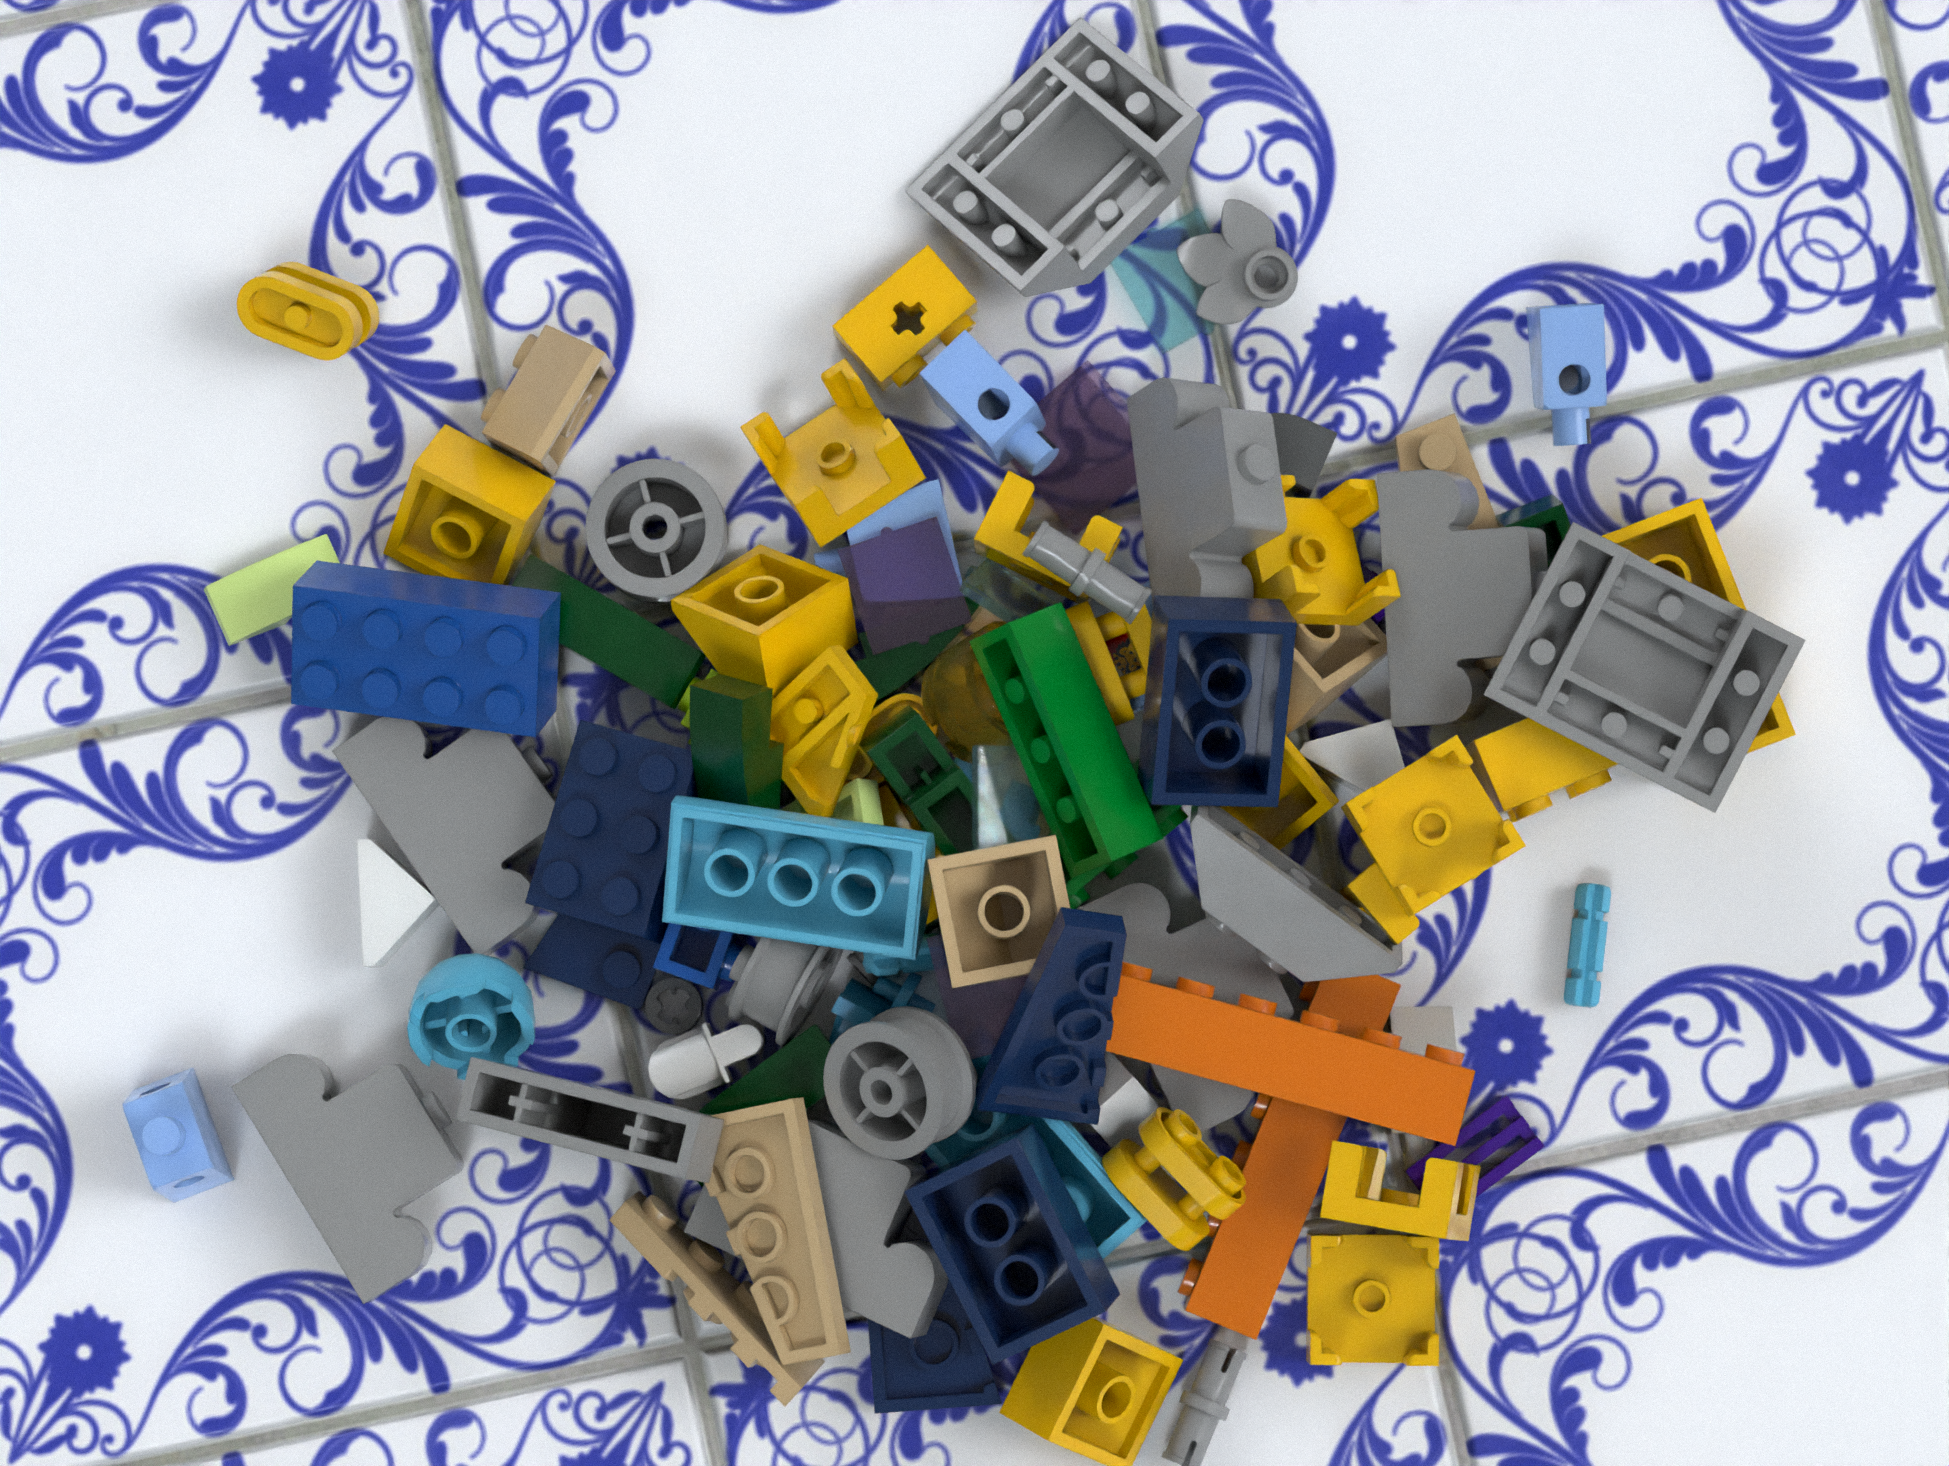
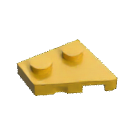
(821, 728)

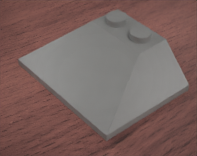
(1063, 165)
(1644, 667)

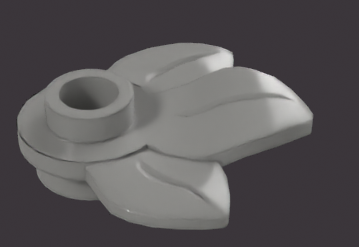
(1228, 263)

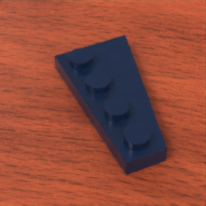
(597, 960)
(1059, 1029)
(934, 1369)

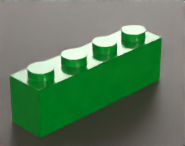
(1066, 739)

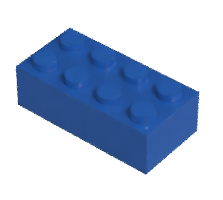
(425, 648)

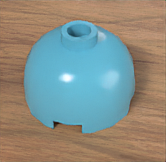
(471, 1010)

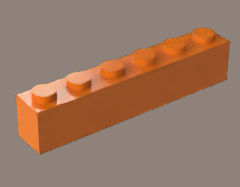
(1290, 1058)
(1281, 1177)

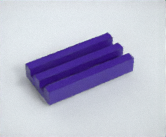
(1517, 1126)

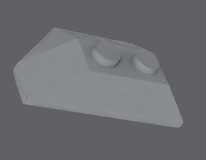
(1282, 906)

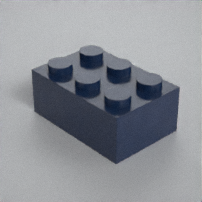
(1216, 701)
(611, 832)
(1012, 1243)

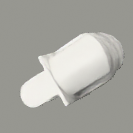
(700, 1060)

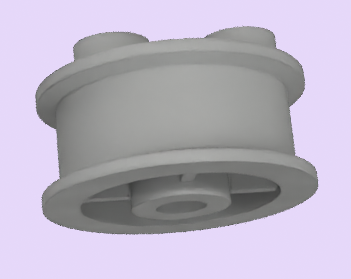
(648, 494)
(780, 984)
(899, 1082)

